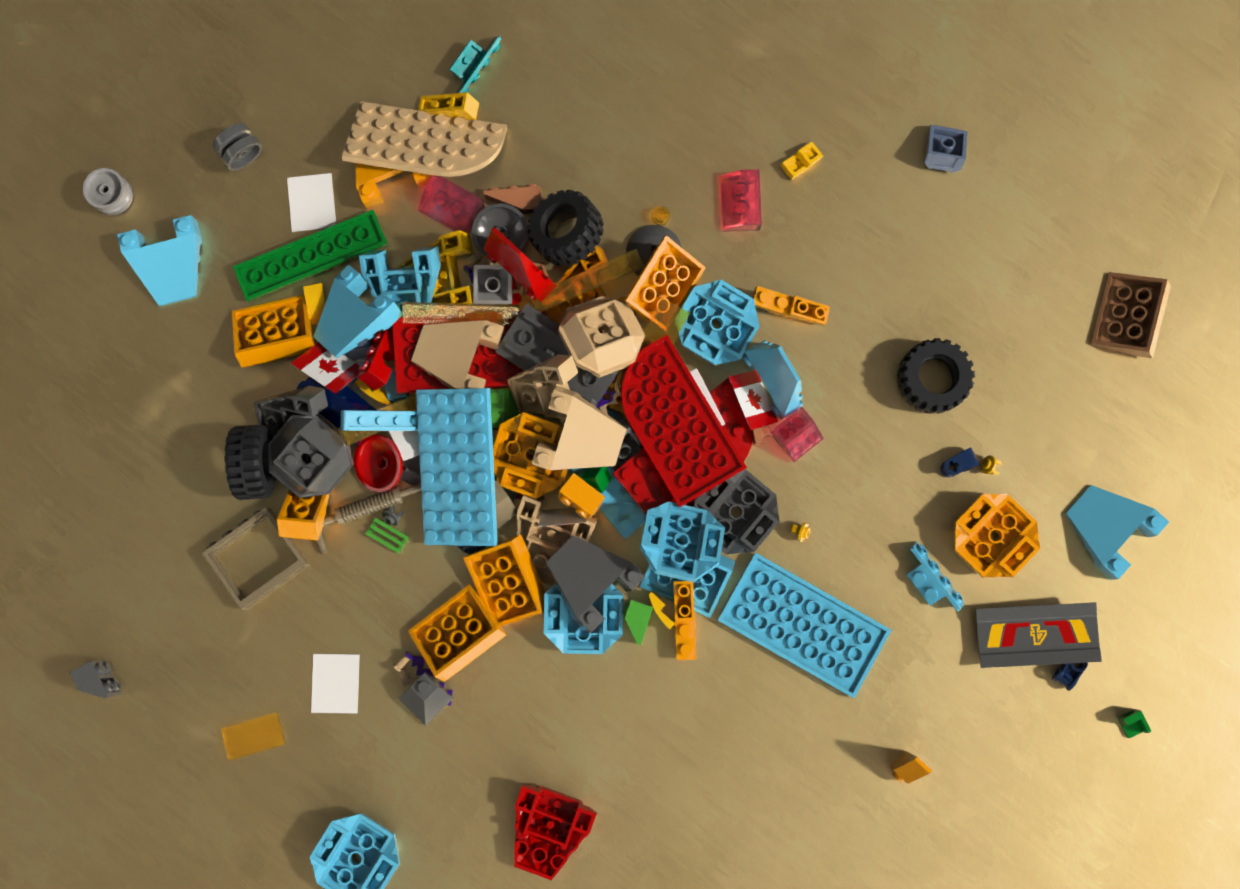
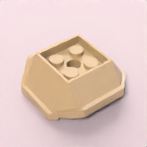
(598, 351)

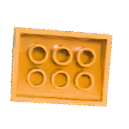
(667, 275)
(272, 331)
(507, 580)
(456, 633)

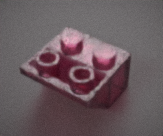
(797, 434)

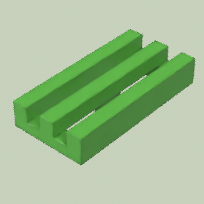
(373, 527)

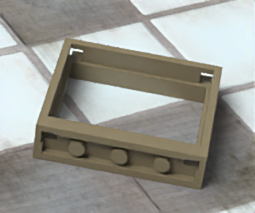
(231, 536)

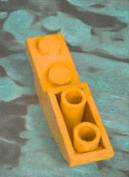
(790, 307)
(684, 620)

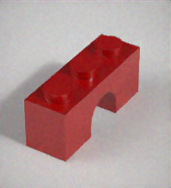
(373, 369)

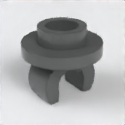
(391, 518)

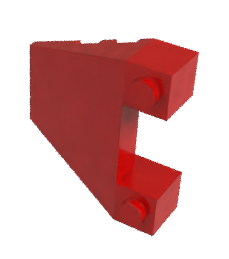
(518, 265)

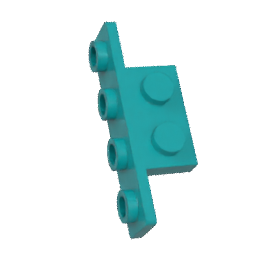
(470, 61)

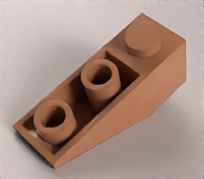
(521, 198)

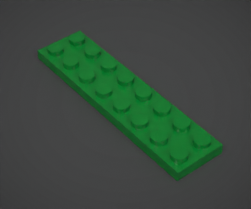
(310, 255)

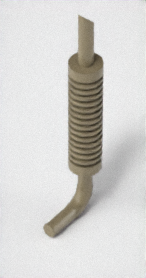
(366, 506)

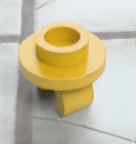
(989, 464)
(802, 532)

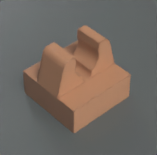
(759, 433)

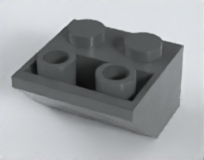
(96, 679)

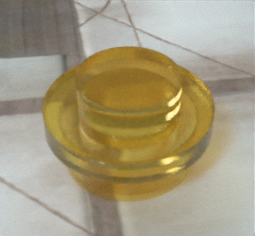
(660, 215)

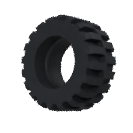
(552, 214)
(953, 359)
(248, 462)

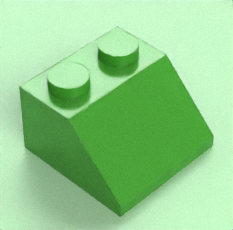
(502, 407)
(637, 618)

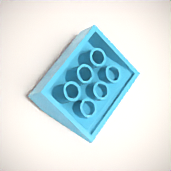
(706, 589)

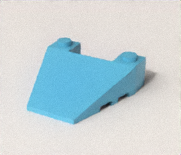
(168, 266)
(405, 283)
(349, 319)
(777, 376)
(1107, 522)

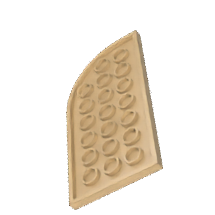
(421, 141)

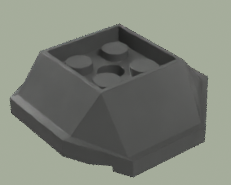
(327, 451)
(757, 509)

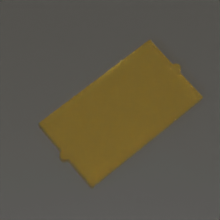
(666, 320)
(253, 736)

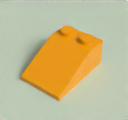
(581, 497)
(302, 516)

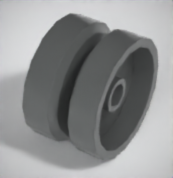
(237, 146)

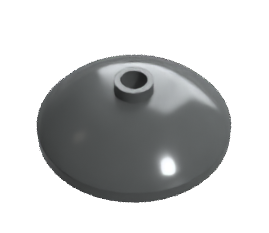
(503, 218)
(646, 238)

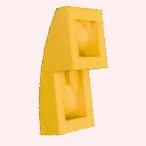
(801, 160)
(315, 301)
(376, 395)
(657, 605)

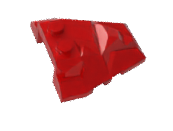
(548, 829)

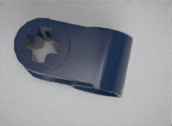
(961, 462)
(1070, 672)

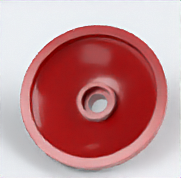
(378, 463)

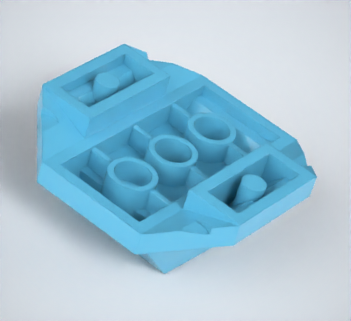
(733, 311)
(692, 527)
(569, 636)
(349, 835)

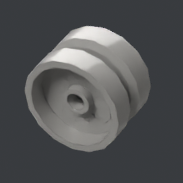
(107, 191)

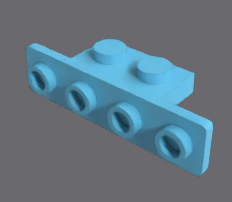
(931, 581)

